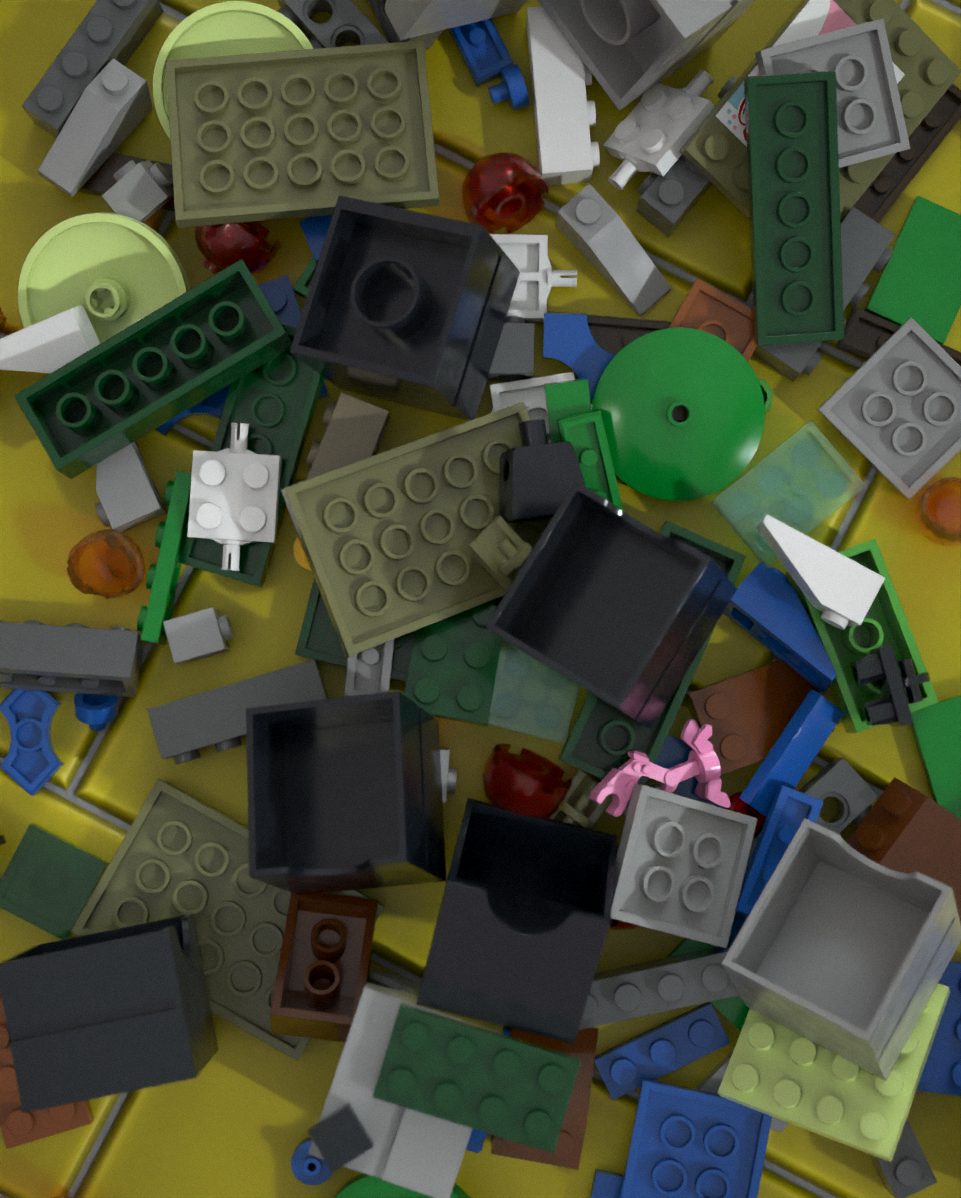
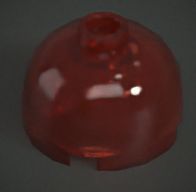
(503, 192)
(231, 242)
(524, 782)

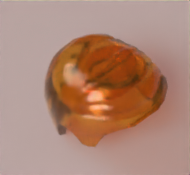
(940, 512)
(106, 564)

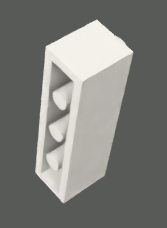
(560, 104)

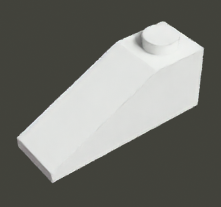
(49, 343)
(826, 577)

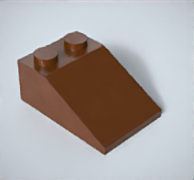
(748, 711)
(911, 836)
(323, 965)
(573, 1129)

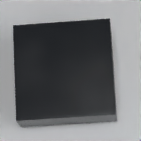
(340, 1137)

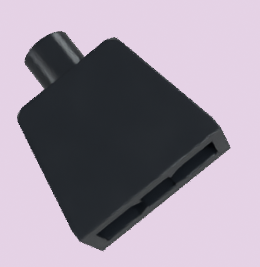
(536, 475)

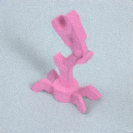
(701, 764)

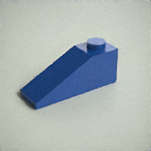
(777, 619)

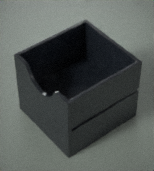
(406, 307)
(613, 605)
(344, 794)
(521, 922)
(107, 1013)

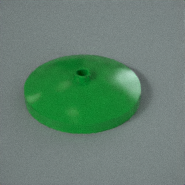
(721, 423)

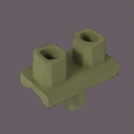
(500, 551)
(577, 805)

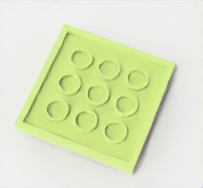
(823, 1092)

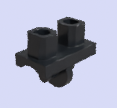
(893, 705)

